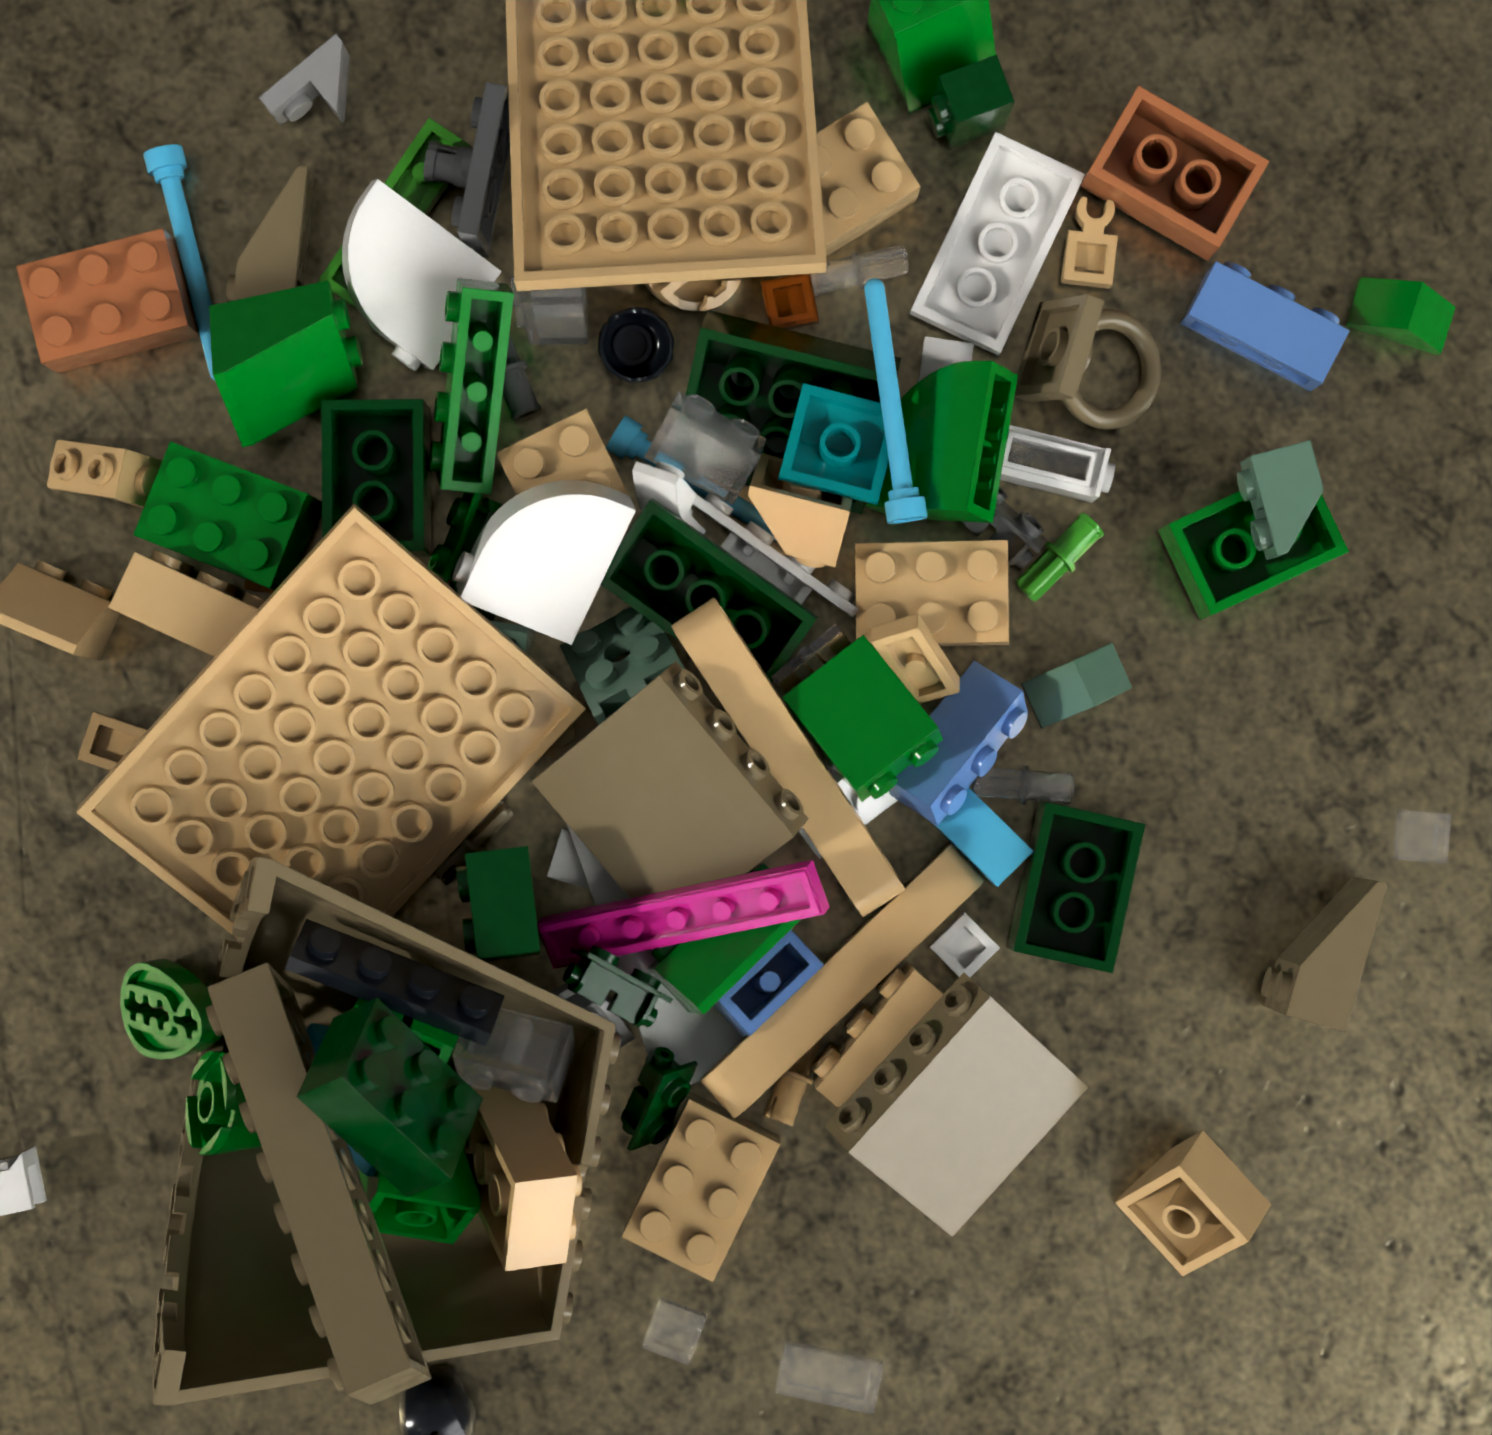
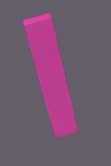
(686, 913)

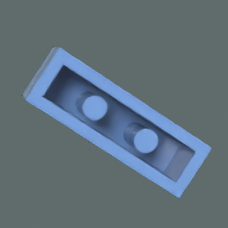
(1265, 325)
(972, 732)

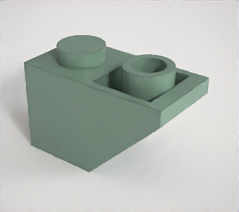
(1282, 494)

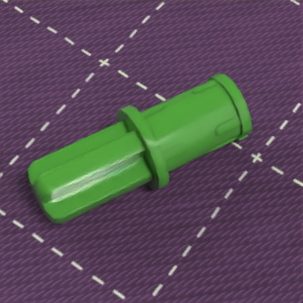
(1059, 557)

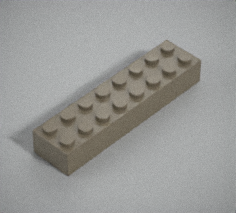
(317, 1190)

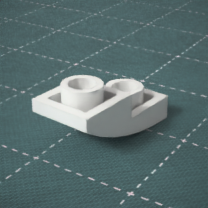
(667, 487)

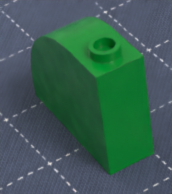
(957, 439)

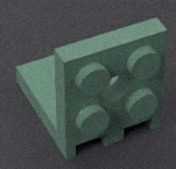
(610, 683)

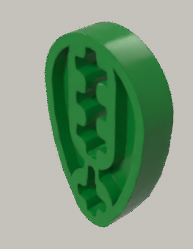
(181, 994)

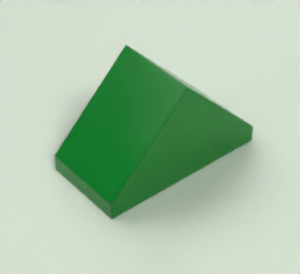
(1401, 312)

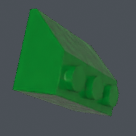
(707, 968)

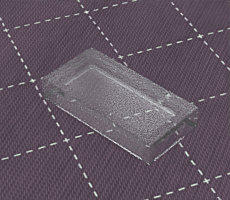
(829, 1377)

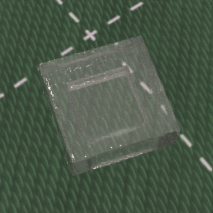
(1422, 836)
(674, 1331)

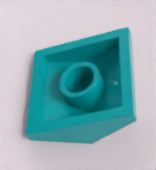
(836, 445)

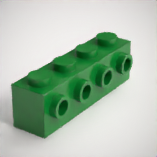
(473, 385)

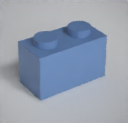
(768, 984)

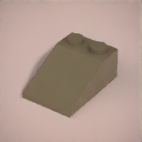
(1325, 963)

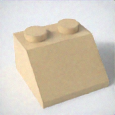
(801, 518)
(56, 611)
(1194, 1204)

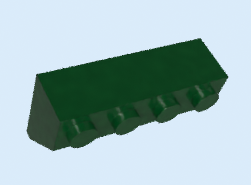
(673, 569)

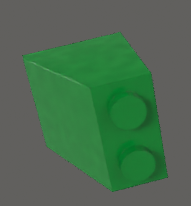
(928, 40)
(281, 357)
(863, 719)
(429, 1215)

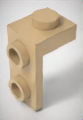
(102, 472)

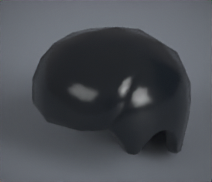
(636, 344)

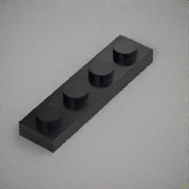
(395, 980)

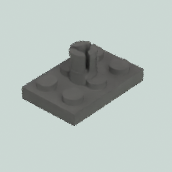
(476, 168)

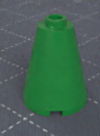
(214, 1113)

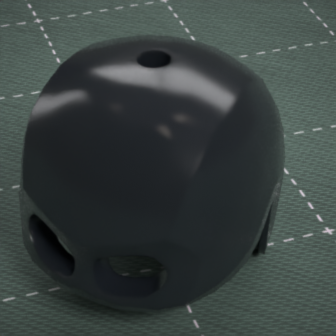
(437, 1406)

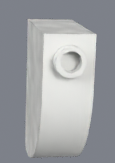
(401, 270)
(546, 555)

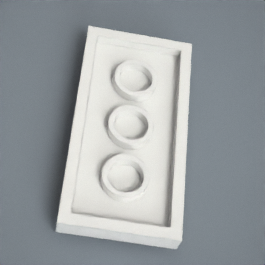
(997, 243)

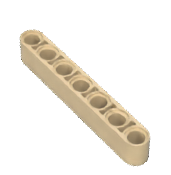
(791, 757)
(843, 980)

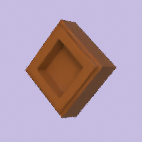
(790, 301)

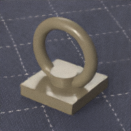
(1062, 350)

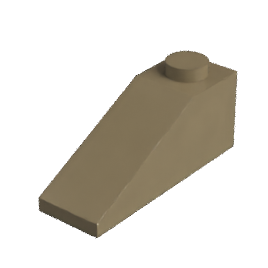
(280, 246)

